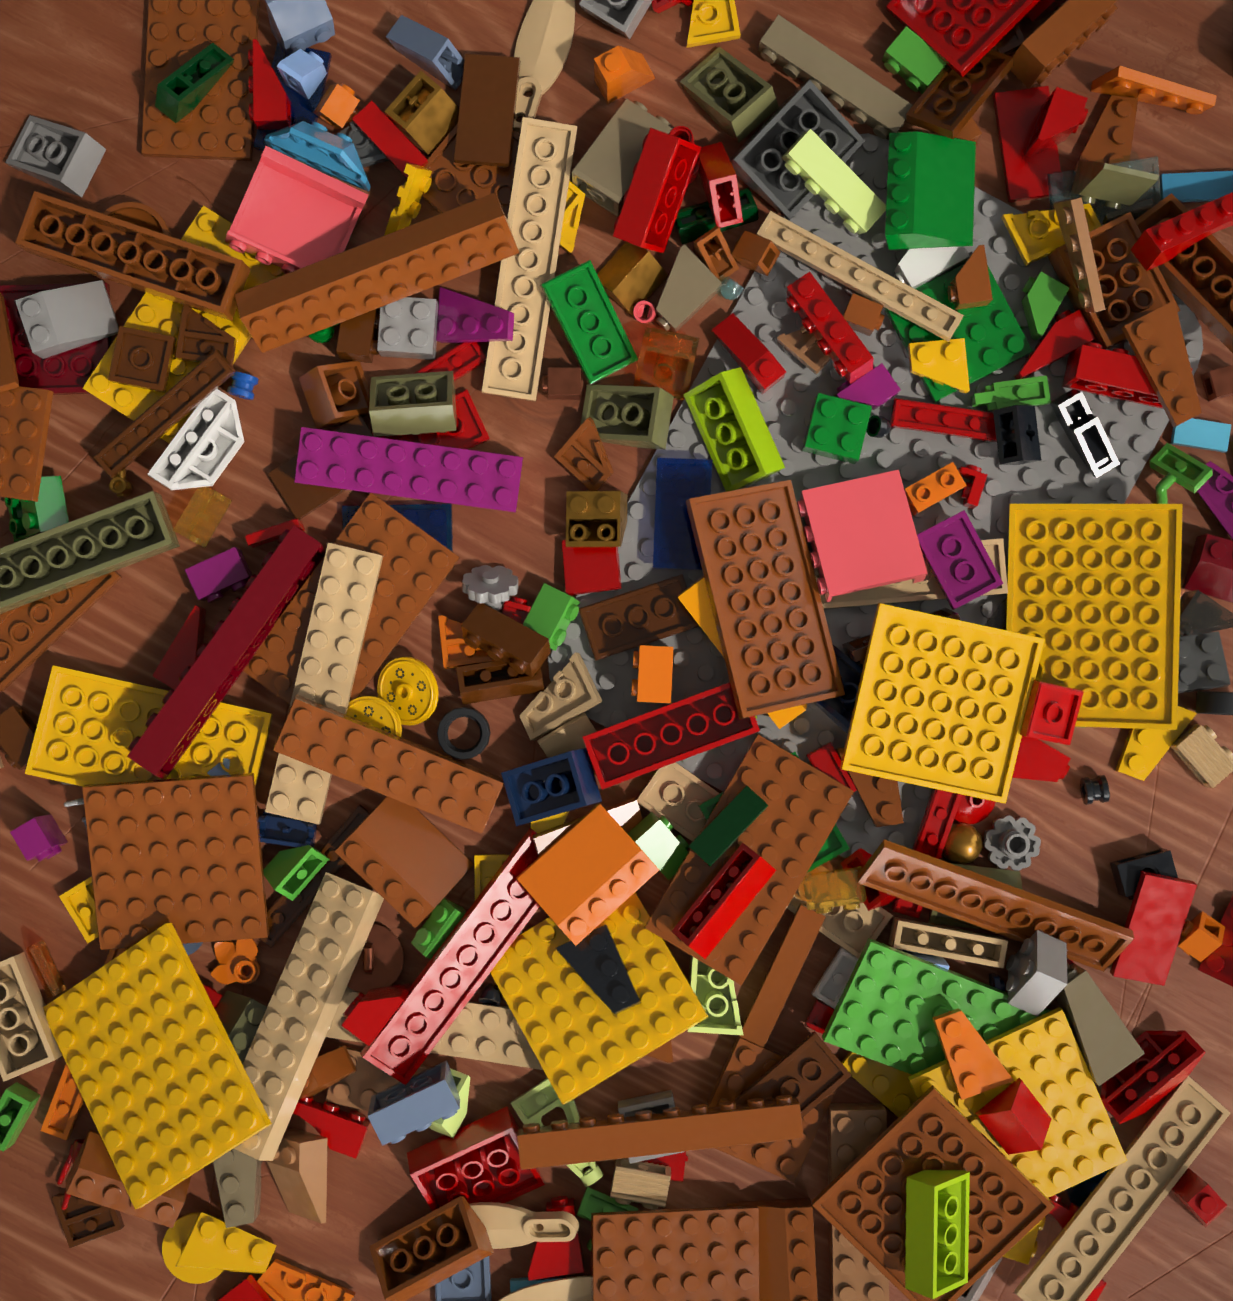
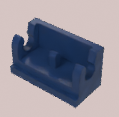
(286, 830)

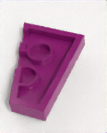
(471, 320)
(1218, 496)

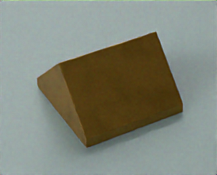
(631, 276)

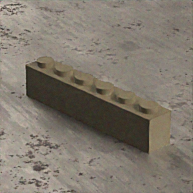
(834, 77)

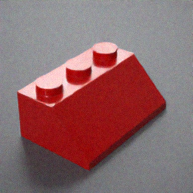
(373, 1010)

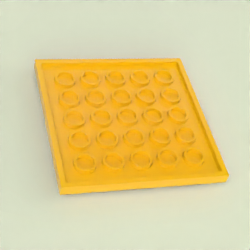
(941, 703)
(570, 1025)
(1053, 1069)

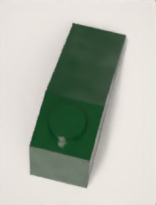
(191, 82)

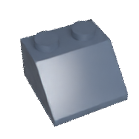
(299, 23)

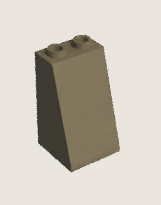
(609, 163)
(1096, 1026)

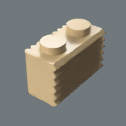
(1204, 755)
(640, 1183)

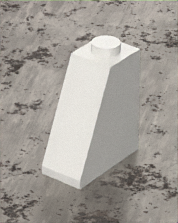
(926, 264)

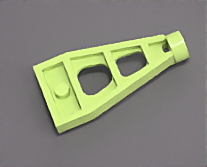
(541, 1100)

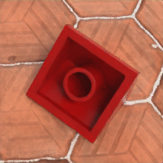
(1016, 1119)

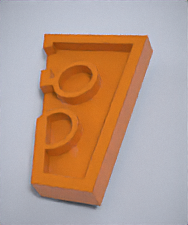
(291, 1283)

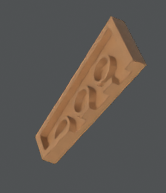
(1079, 248)

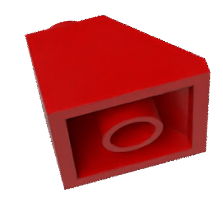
(1057, 120)

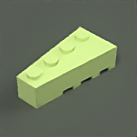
(718, 999)

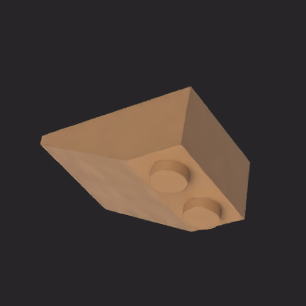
(302, 1173)

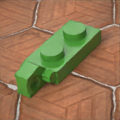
(1025, 391)

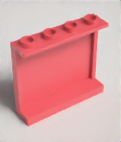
(294, 214)
(861, 534)

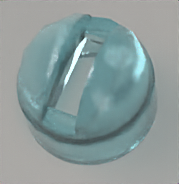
(731, 289)

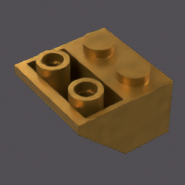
(424, 113)
(595, 518)

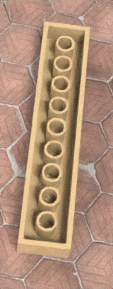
(306, 1003)

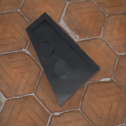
(602, 969)

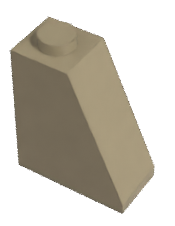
(686, 291)

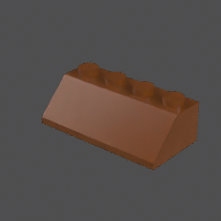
(97, 1181)
(430, 1250)

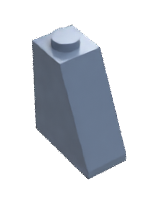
(428, 50)

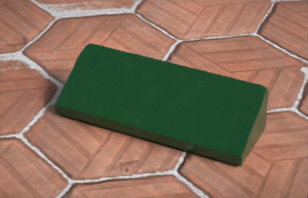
(698, 220)
(728, 825)

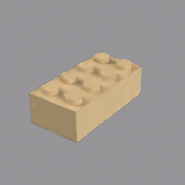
(24, 1029)

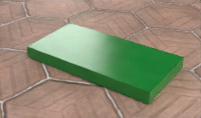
(589, 322)

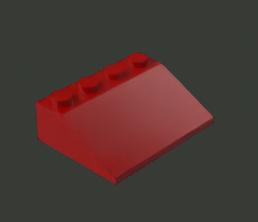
(476, 1164)

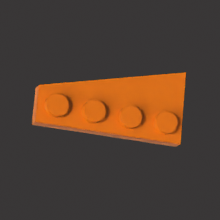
(1153, 90)

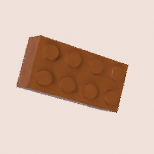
(1059, 37)

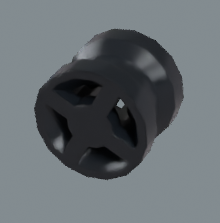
(1094, 789)

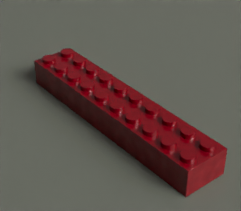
(226, 654)

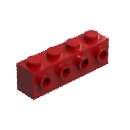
(829, 327)
(723, 901)

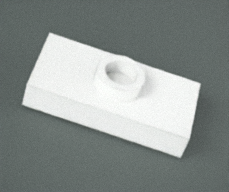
(835, 978)

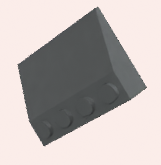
(760, 160)

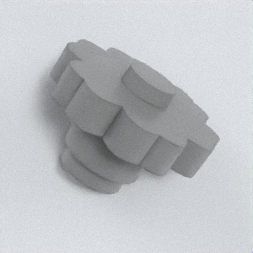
(490, 585)
(1011, 842)

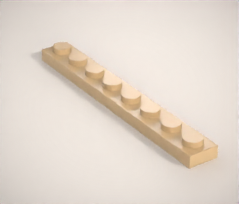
(860, 276)

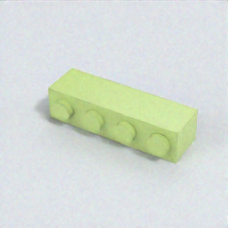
(834, 183)

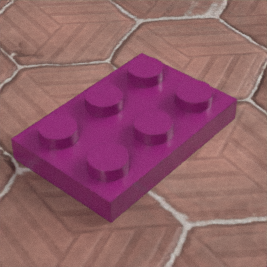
(958, 560)

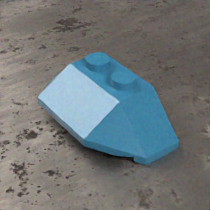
(321, 150)

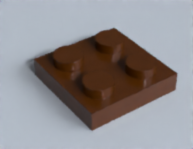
(142, 359)

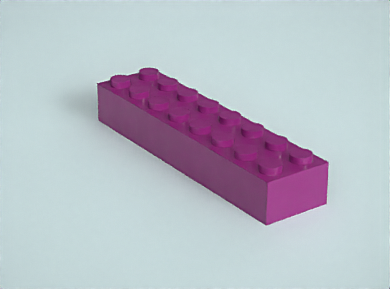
(408, 469)

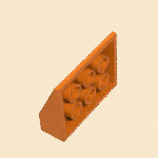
(587, 874)

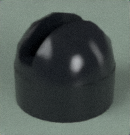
(878, 426)
(490, 995)

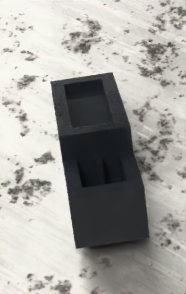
(1085, 432)

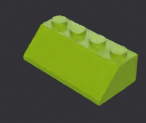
(734, 430)
(937, 1231)

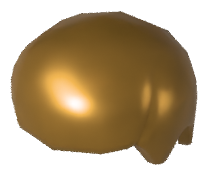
(962, 844)

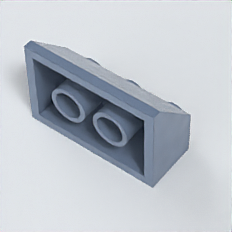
(414, 1106)

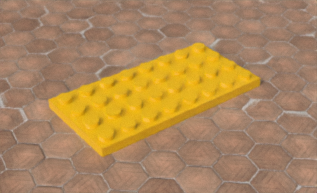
(164, 317)
(95, 718)

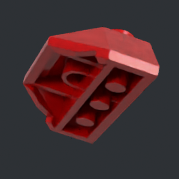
(1143, 1083)

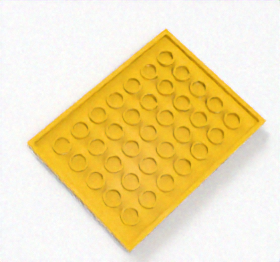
(1105, 601)
(155, 1066)

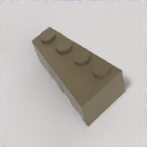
(239, 1187)

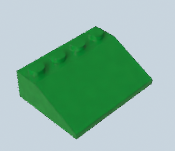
(929, 191)

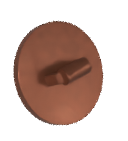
(378, 962)

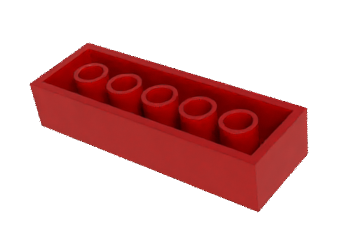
(667, 735)

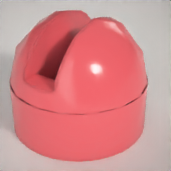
(639, 311)

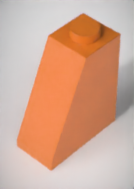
(620, 72)

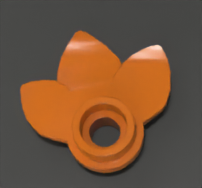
(232, 959)

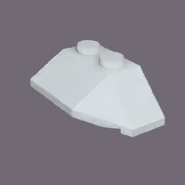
(202, 445)

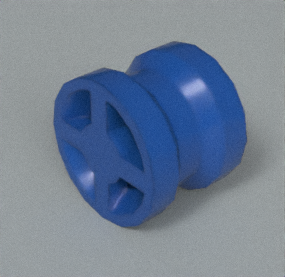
(242, 385)

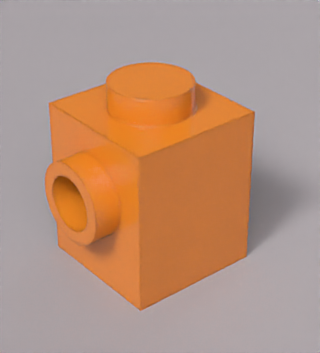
(337, 106)
(1201, 936)

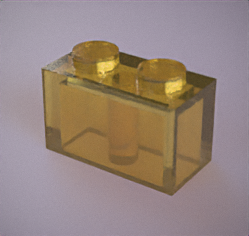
(834, 889)

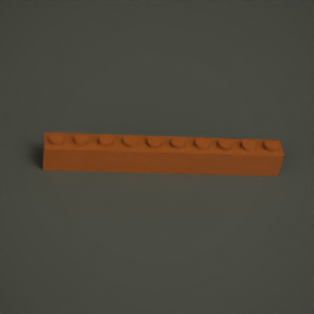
(659, 1133)

